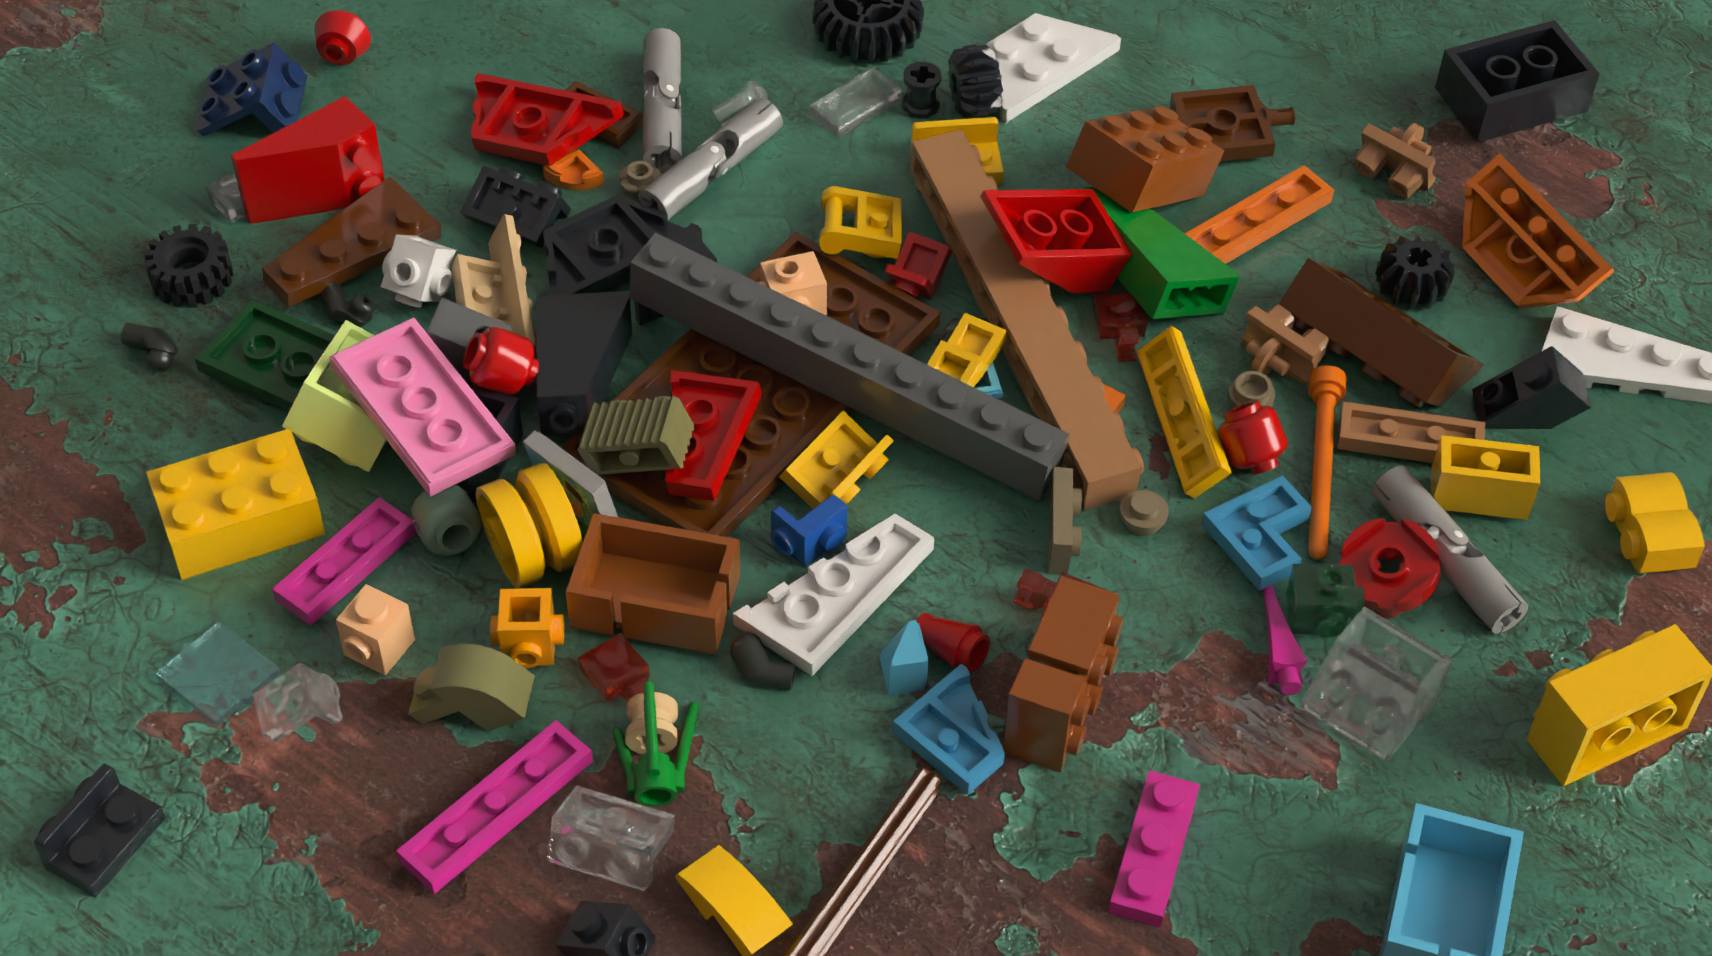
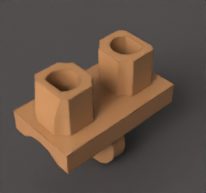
(1401, 153)
(1280, 348)

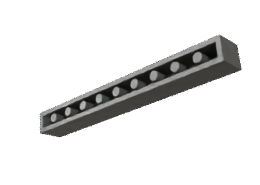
(848, 366)

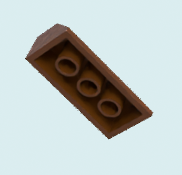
(1378, 334)

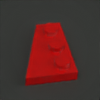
(720, 416)

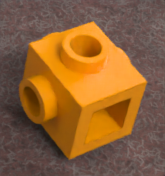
(527, 626)

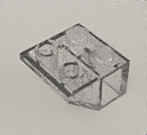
(1376, 683)

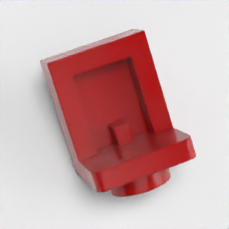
(919, 266)

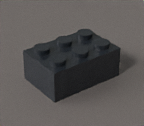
(1516, 80)

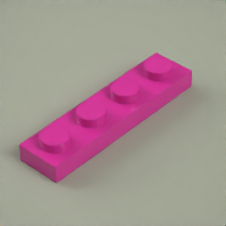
(494, 806)

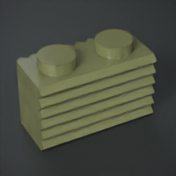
(636, 436)

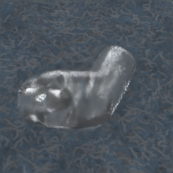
(731, 107)

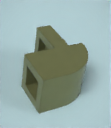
(475, 682)

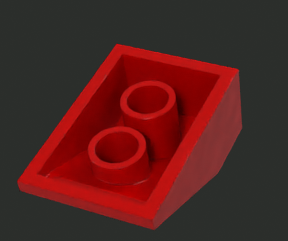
(310, 165)
(1060, 236)

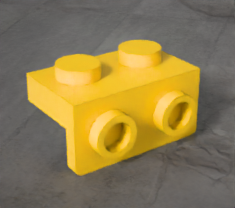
(836, 462)

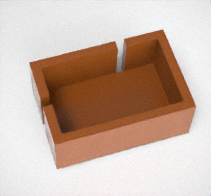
(1145, 158)
(654, 583)
(1056, 695)

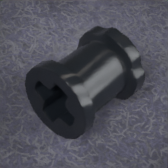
(921, 84)

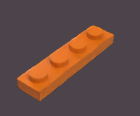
(1263, 214)

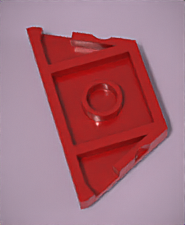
(536, 120)

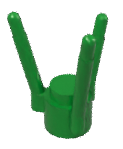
(655, 778)

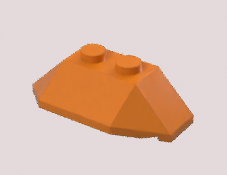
(1526, 241)

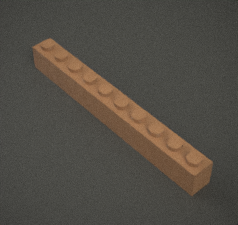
(1038, 343)

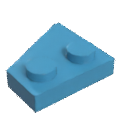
(952, 732)

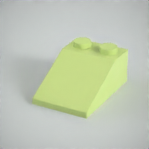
(329, 413)

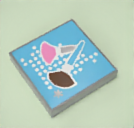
(582, 486)

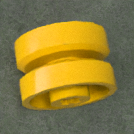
(529, 524)

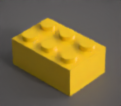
(236, 503)
(1618, 703)

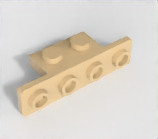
(499, 284)

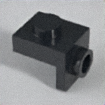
(605, 931)

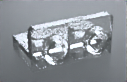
(608, 837)

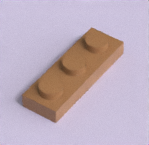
(1399, 432)

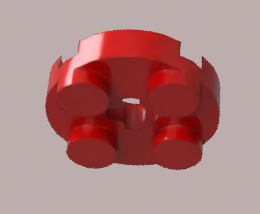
(1417, 572)

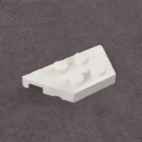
(1045, 56)

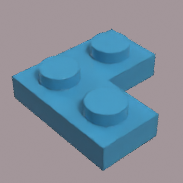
(1251, 529)

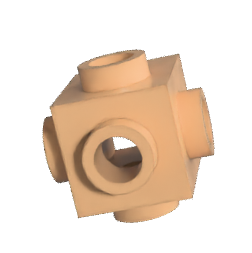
(798, 279)

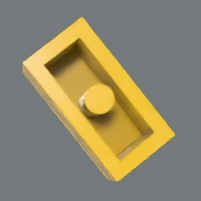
(1485, 477)

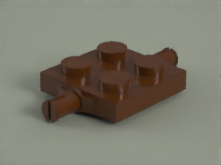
(1233, 119)

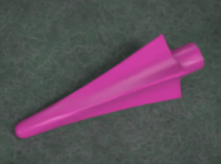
(1284, 653)

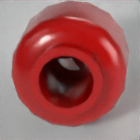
(500, 361)
(1252, 437)

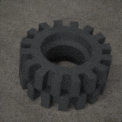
(194, 282)

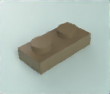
(1063, 506)

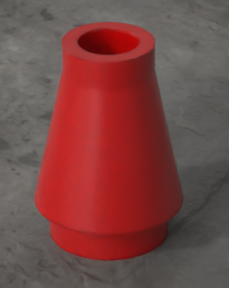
(955, 641)

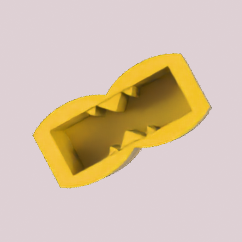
(1655, 522)

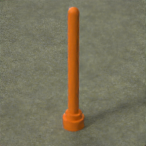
(1326, 389)

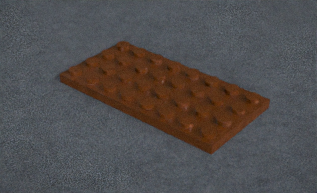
(788, 411)

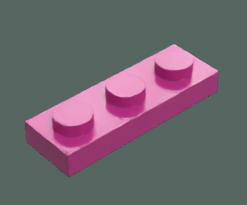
(344, 561)
(1154, 849)

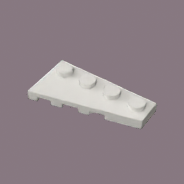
(1630, 357)
(837, 595)

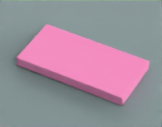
(422, 406)

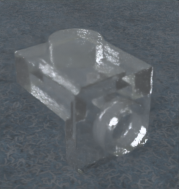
(296, 700)

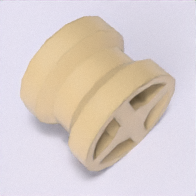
(665, 715)

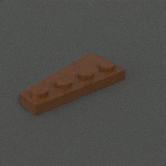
(349, 243)

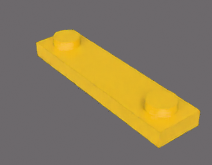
(1183, 412)

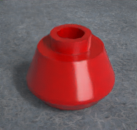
(341, 37)

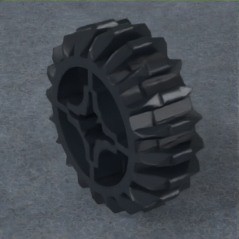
(868, 27)

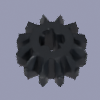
(975, 81)
(1414, 272)

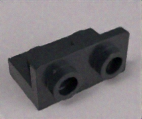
(507, 193)
(97, 831)

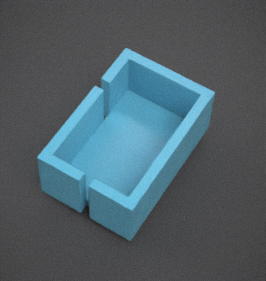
(1452, 886)

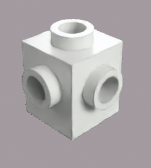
(417, 270)

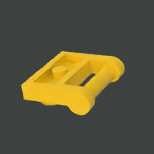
(876, 223)

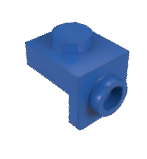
(813, 534)

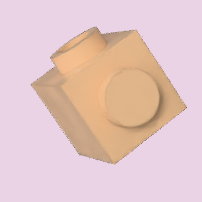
(375, 629)

